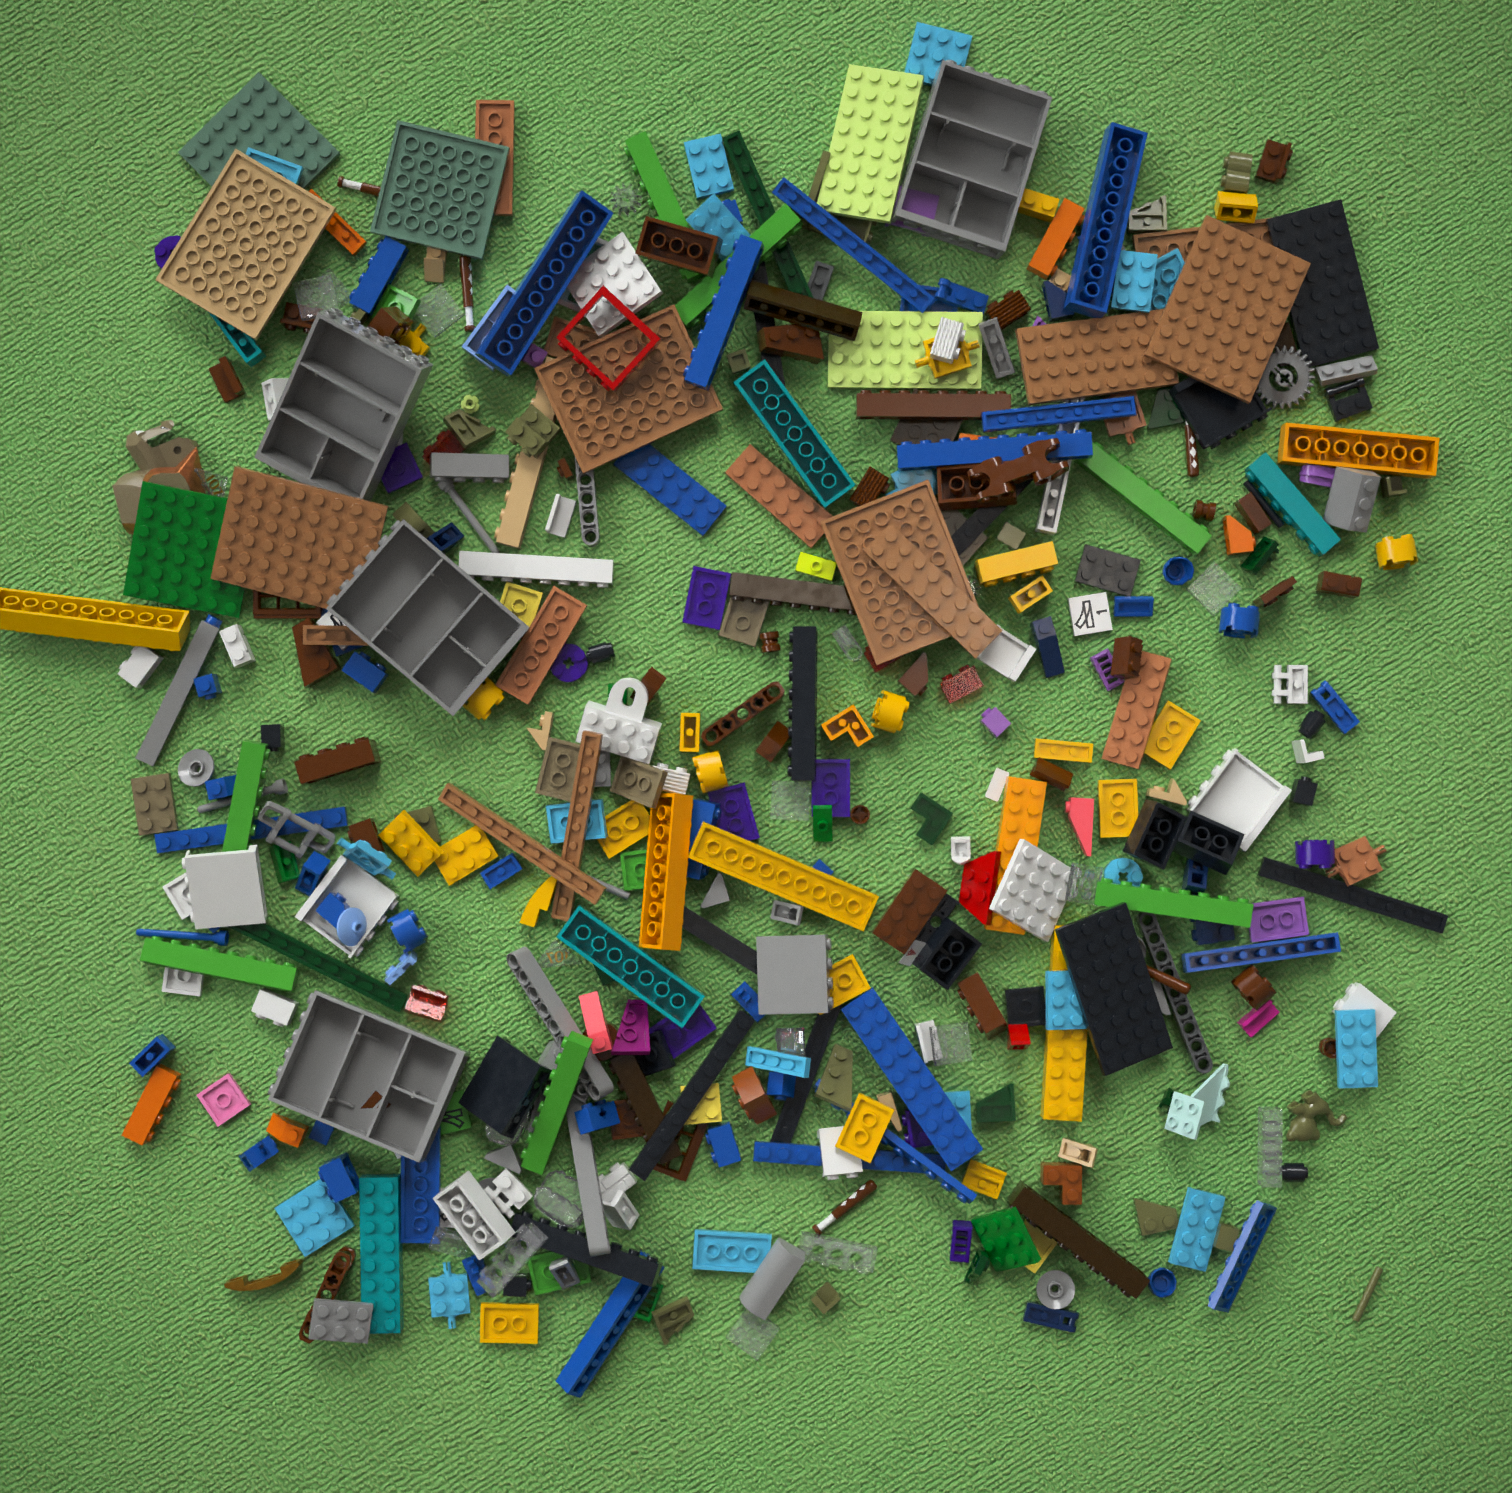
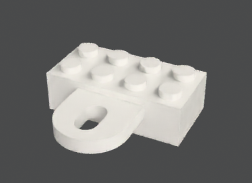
(623, 726)

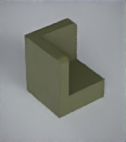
(738, 361)
(1392, 487)
(1011, 536)
(1225, 1236)
(825, 1297)

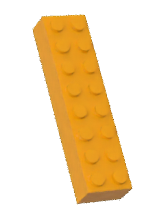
(1358, 449)
(1018, 820)
(666, 872)

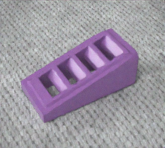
(1097, 666)

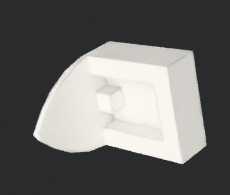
(961, 849)

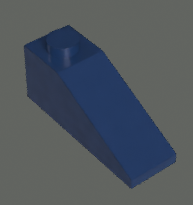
(1047, 646)
(1194, 877)

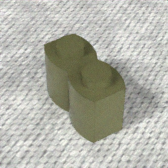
(1237, 172)

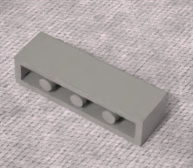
(469, 466)

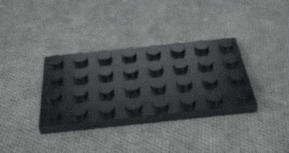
(1331, 305)
(1114, 988)

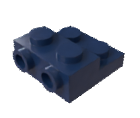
(1211, 932)

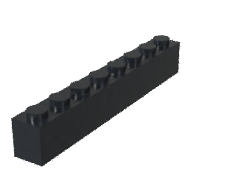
(803, 704)
(575, 1246)

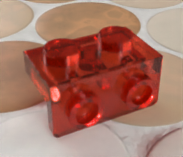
(445, 443)
(960, 684)
(427, 1003)

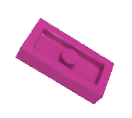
(1255, 1020)

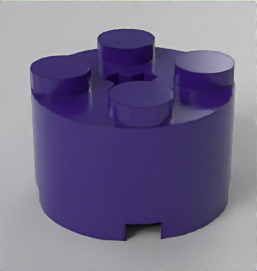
(1315, 853)

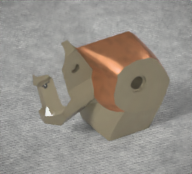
(165, 464)

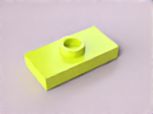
(816, 566)

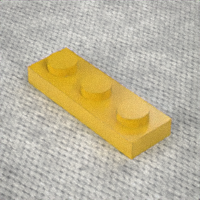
(1063, 750)

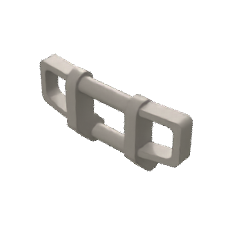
(307, 840)

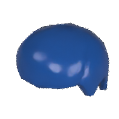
(1178, 570)
(1162, 1282)

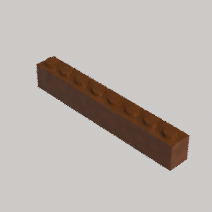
(928, 406)

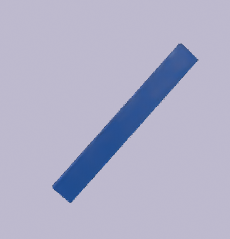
(1058, 414)

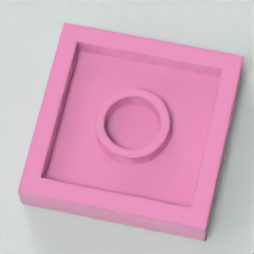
(223, 1099)

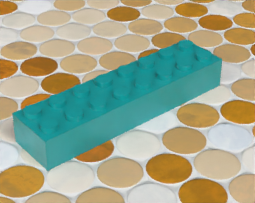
(794, 433)
(630, 966)
(382, 1251)

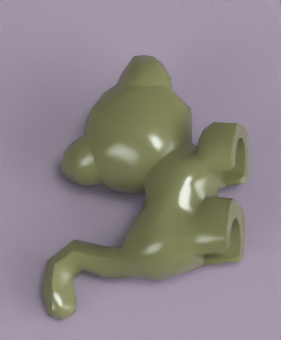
(1303, 1126)

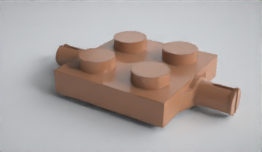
(1126, 425)
(1356, 861)

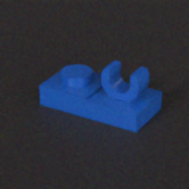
(748, 1000)
(473, 1267)

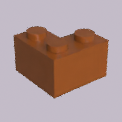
(753, 1096)
(1066, 1175)

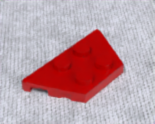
(979, 885)

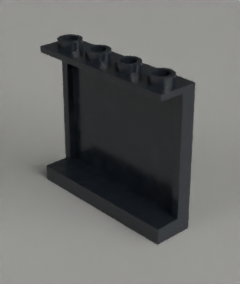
(1214, 413)
(504, 1087)

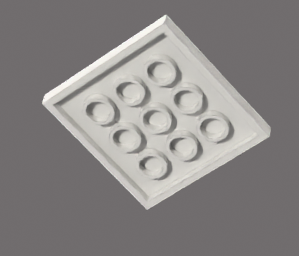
(622, 274)
(1032, 890)

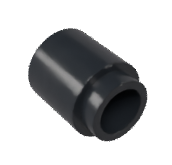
(600, 653)
(1311, 724)
(1294, 1172)

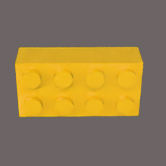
(1016, 563)

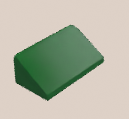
(284, 863)

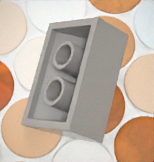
(1351, 498)

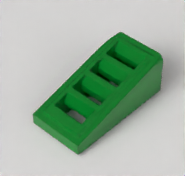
(659, 1287)

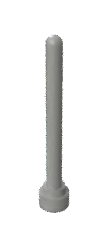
(448, 487)
(279, 787)

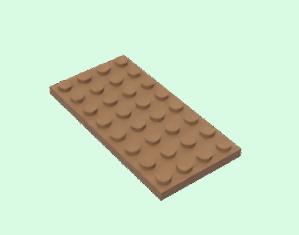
(1090, 358)

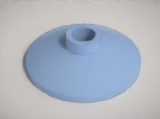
(351, 926)

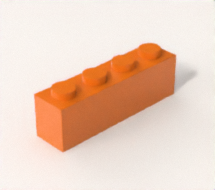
(1055, 239)
(151, 1104)

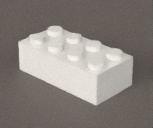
(474, 1215)

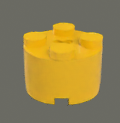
(1396, 552)
(483, 699)
(889, 712)
(710, 771)

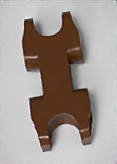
(1006, 475)
(750, 706)
(336, 1268)

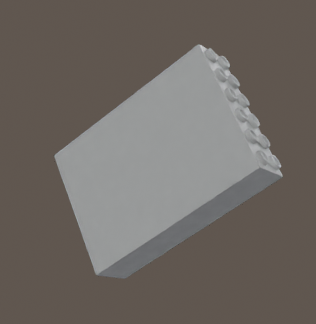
(974, 156)
(343, 407)
(426, 616)
(350, 1053)

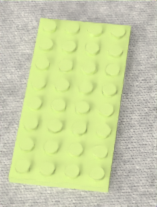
(870, 143)
(887, 352)

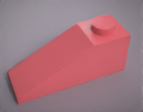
(1080, 815)
(595, 1022)

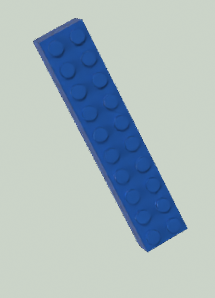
(1105, 220)
(544, 283)
(912, 1079)

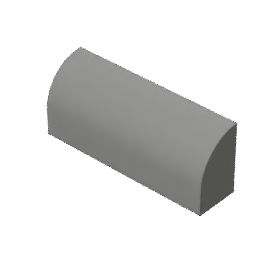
(772, 1278)

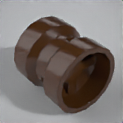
(1204, 510)
(770, 642)
(859, 814)
(1327, 1047)

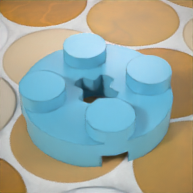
(1124, 865)

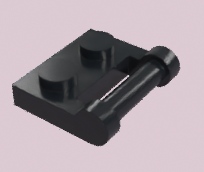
(1349, 405)

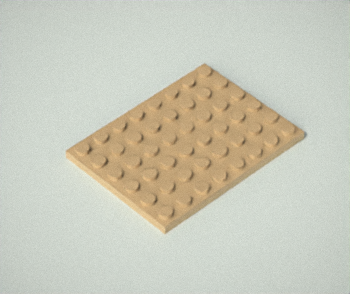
(246, 244)

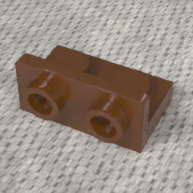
(1273, 161)
(293, 321)

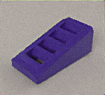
(961, 1228)

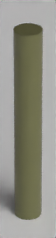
(1367, 1293)

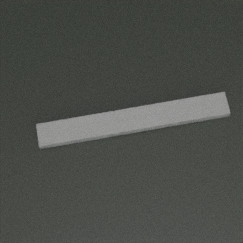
(177, 693)

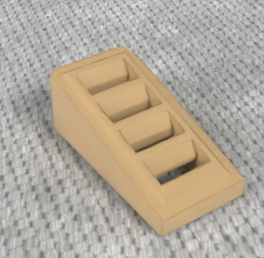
(887, 1099)

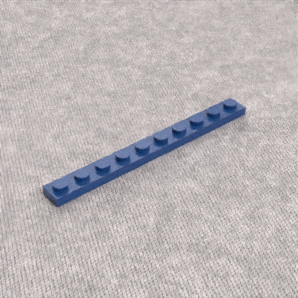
(852, 245)
(215, 834)
(811, 1155)
(919, 1160)

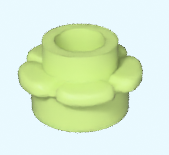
(470, 399)

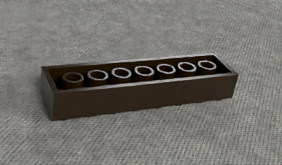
(1079, 1240)

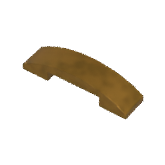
(242, 1283)

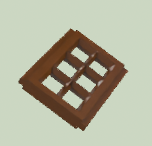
(282, 613)
(691, 1151)

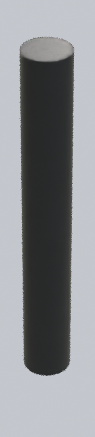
(1264, 504)

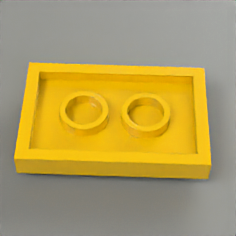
(1170, 734)
(1117, 807)
(625, 827)
(411, 843)
(465, 854)
(847, 980)
(864, 1127)
(509, 1323)

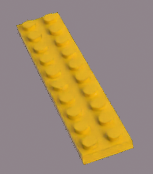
(783, 876)

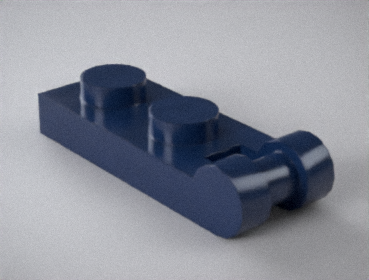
(1053, 1318)

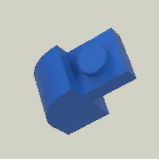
(259, 1153)

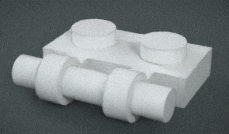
(1296, 684)
(512, 1189)

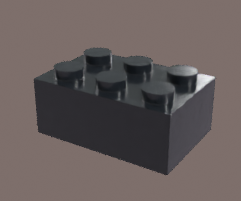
(1154, 834)
(1208, 843)
(947, 953)

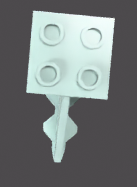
(1192, 1111)

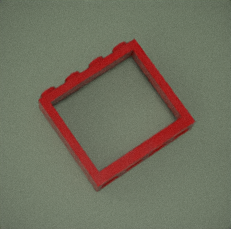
(592, 369)

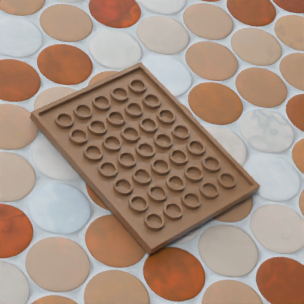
(1227, 309)
(644, 407)
(293, 537)
(884, 610)

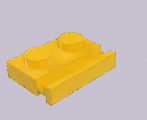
(983, 1178)

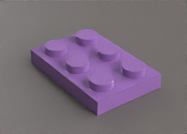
(1278, 919)

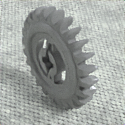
(1296, 390)

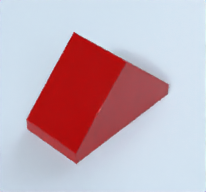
(1018, 1037)

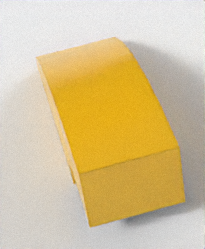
(540, 900)

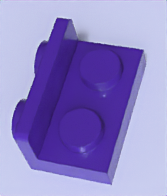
(916, 1136)

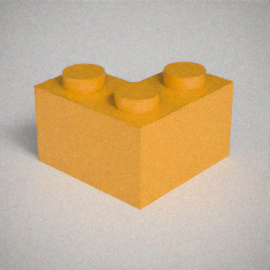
(849, 721)

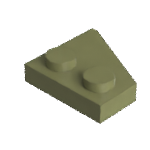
(1149, 218)
(467, 429)
(426, 819)
(1155, 1217)
(672, 1318)

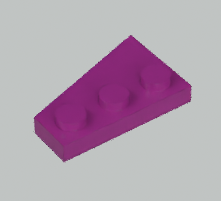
(633, 1030)

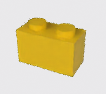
(1038, 205)
(1236, 207)
(1030, 594)
(690, 732)

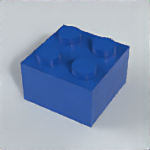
(339, 1177)

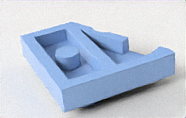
(395, 972)

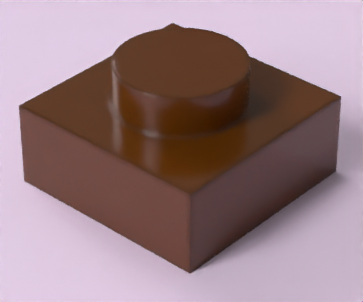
(564, 470)

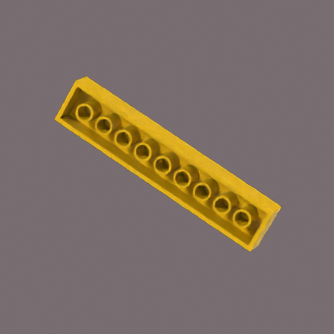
(93, 619)
(1063, 1061)

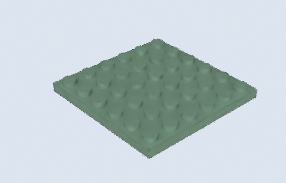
(262, 121)
(440, 190)

